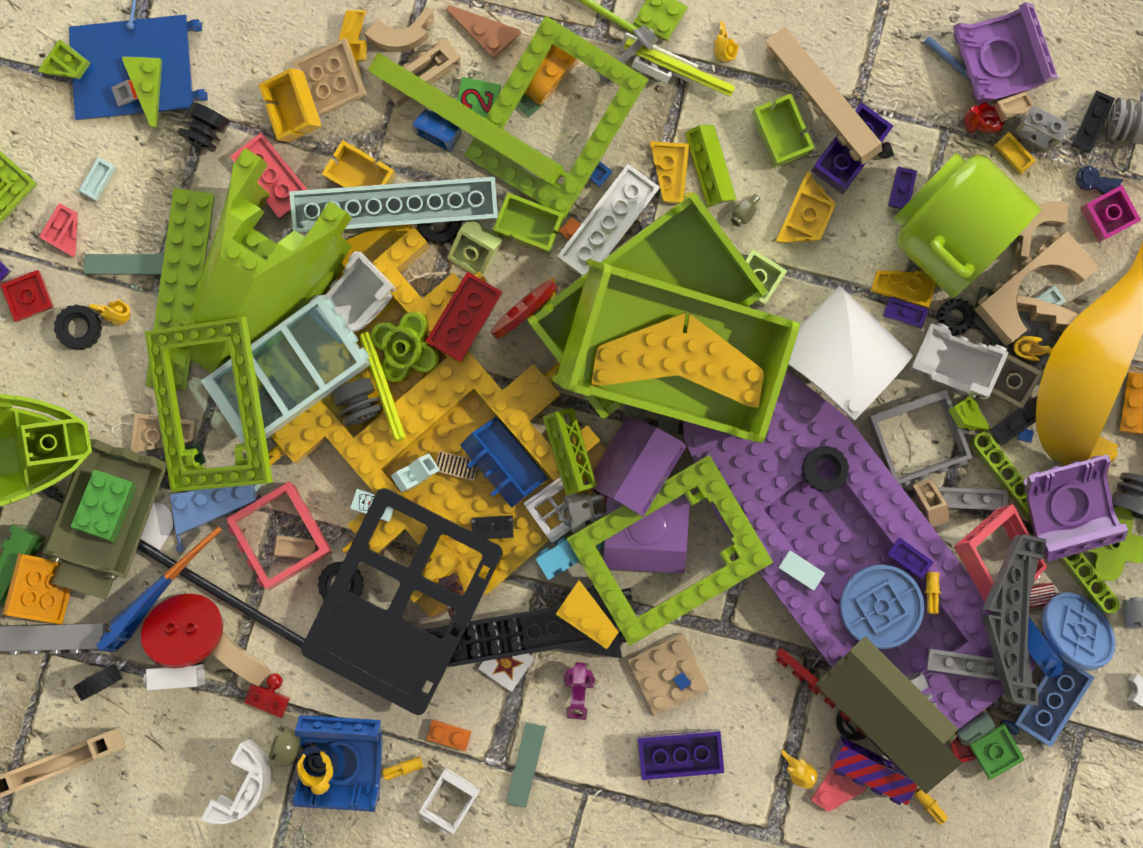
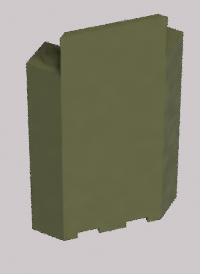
(89, 562)
(892, 714)

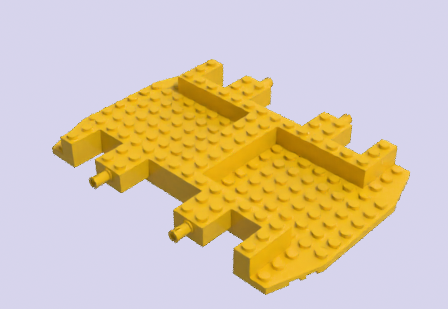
(437, 415)

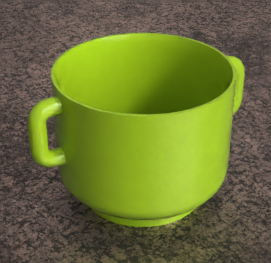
(963, 221)

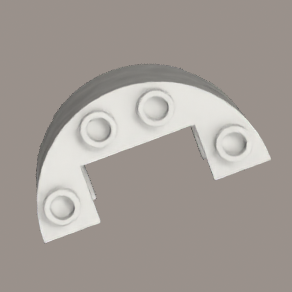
(360, 292)
(959, 363)
(253, 790)

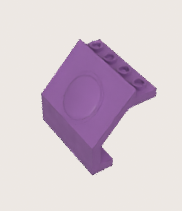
(1005, 54)
(636, 464)
(1073, 508)
(653, 542)

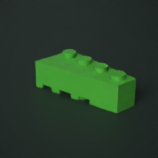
(23, 541)

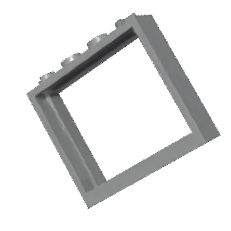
(941, 467)

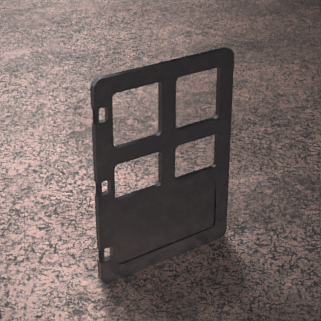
(377, 644)

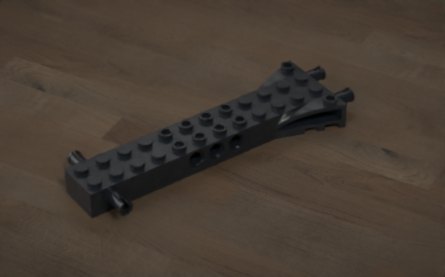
(527, 634)

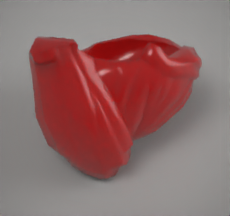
(983, 119)

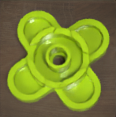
(405, 346)
(1110, 560)

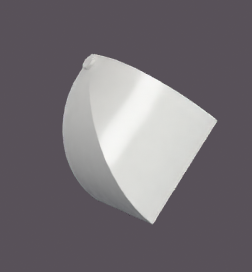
(847, 353)

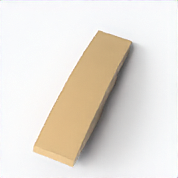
(1046, 312)

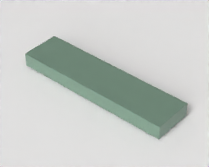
(123, 264)
(526, 764)

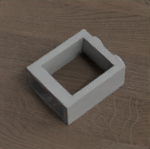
(1041, 124)

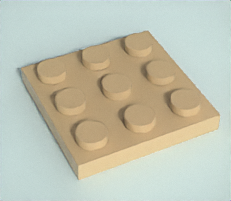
(332, 76)
(659, 667)

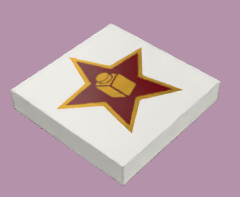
(507, 670)

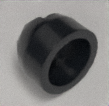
(887, 151)

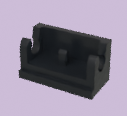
(493, 527)

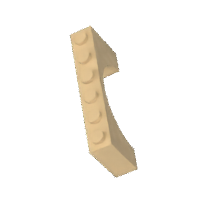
(1000, 308)
(61, 762)

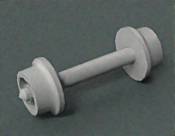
(645, 37)

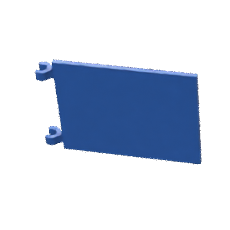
(151, 38)

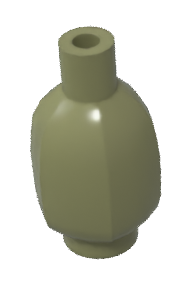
(744, 211)

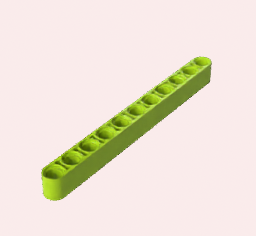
(465, 118)
(1015, 479)

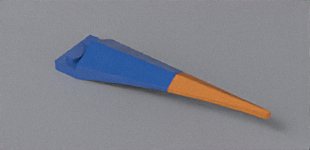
(129, 619)

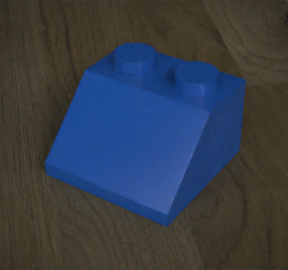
(437, 130)

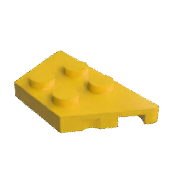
(807, 214)

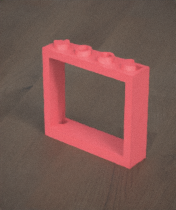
(244, 546)
(970, 557)

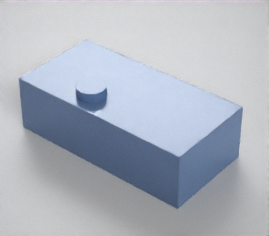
(1056, 703)

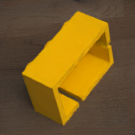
(296, 108)
(356, 168)

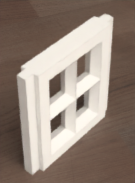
(540, 498)

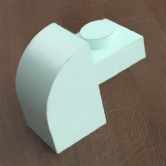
(415, 473)

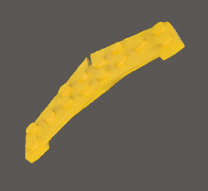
(668, 351)

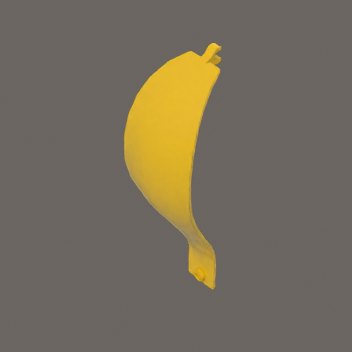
(1090, 369)

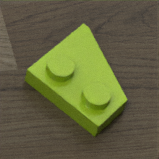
(64, 62)
(968, 415)

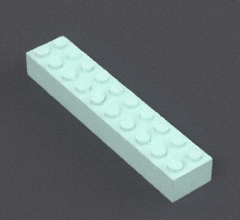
(399, 203)

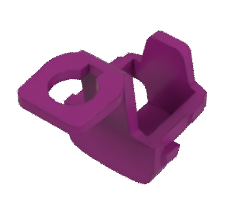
(578, 679)

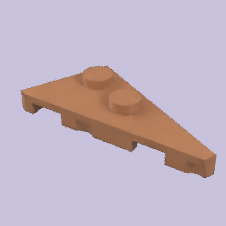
(489, 34)

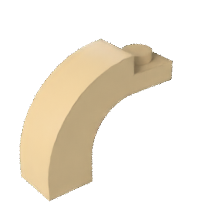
(401, 39)
(1052, 213)
(240, 661)

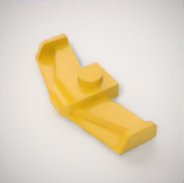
(351, 31)

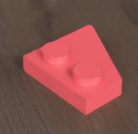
(62, 229)
(836, 790)

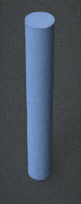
(946, 56)

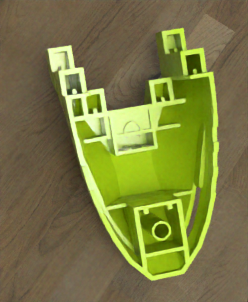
(256, 276)
(37, 446)

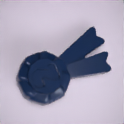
(1089, 178)

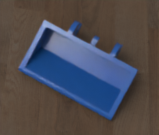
(503, 462)

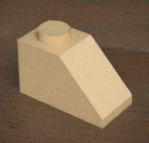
(931, 502)

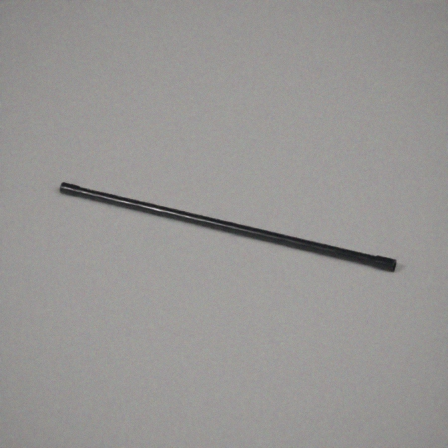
(54, 493)

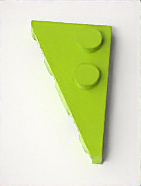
(146, 80)

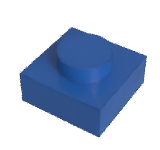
(600, 174)

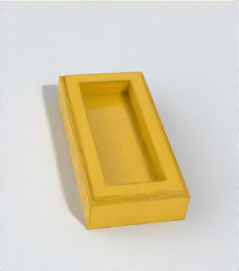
(1014, 153)

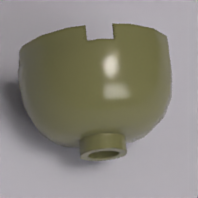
(284, 748)

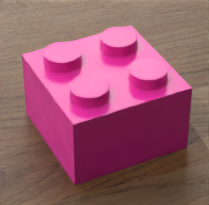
(1110, 213)

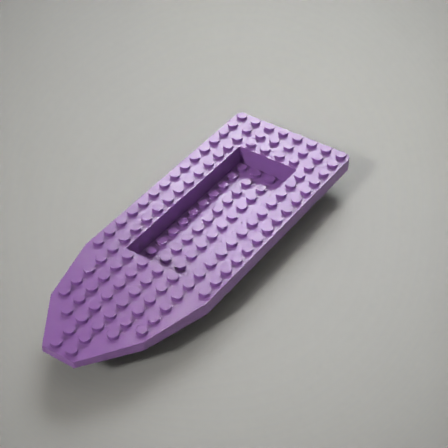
(845, 534)

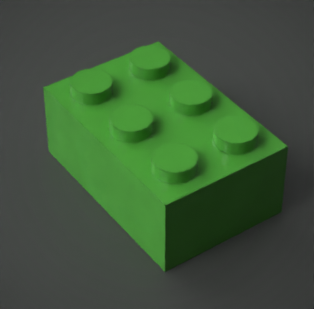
(104, 506)

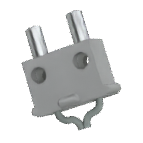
(581, 511)

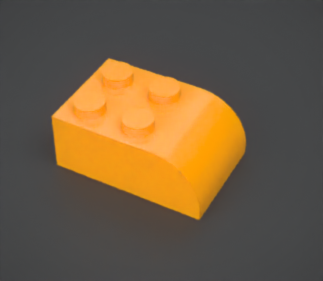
(550, 74)

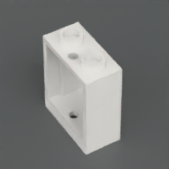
(169, 678)
(458, 781)

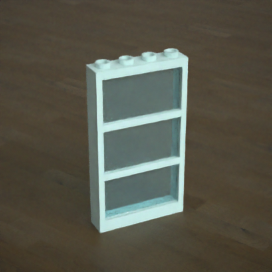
(293, 366)

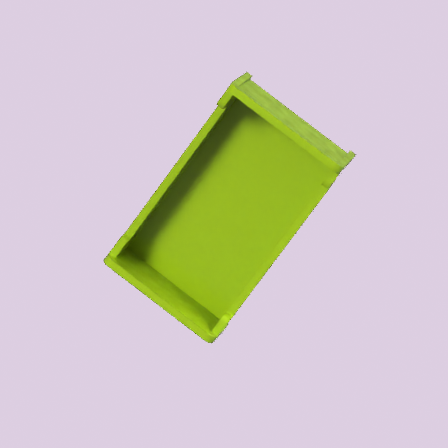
(677, 248)
(624, 302)

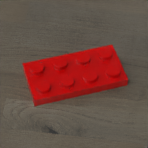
(464, 317)

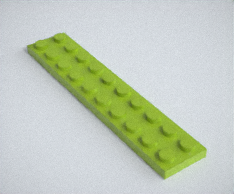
(182, 272)

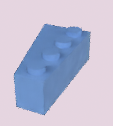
(204, 506)

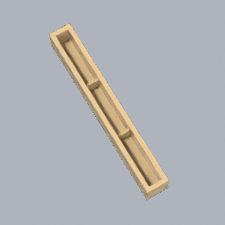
(823, 95)

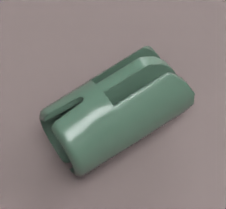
(975, 728)

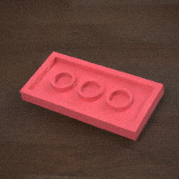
(277, 177)

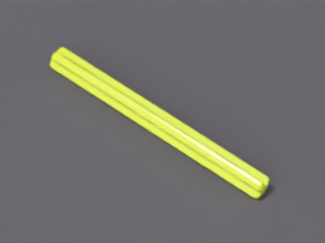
(683, 69)
(382, 388)

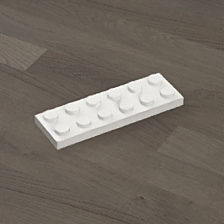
(609, 220)

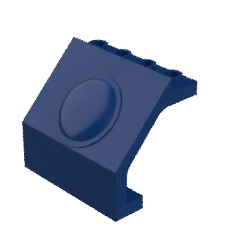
(359, 762)

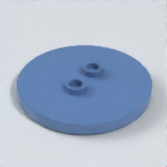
(882, 606)
(1078, 631)

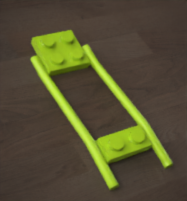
(659, 15)

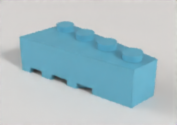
(559, 558)

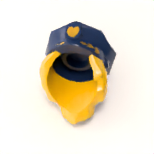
(317, 766)

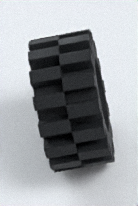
(964, 307)

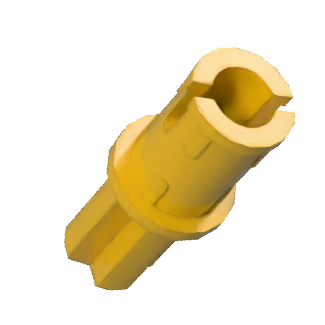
(932, 592)
(402, 768)
(931, 806)

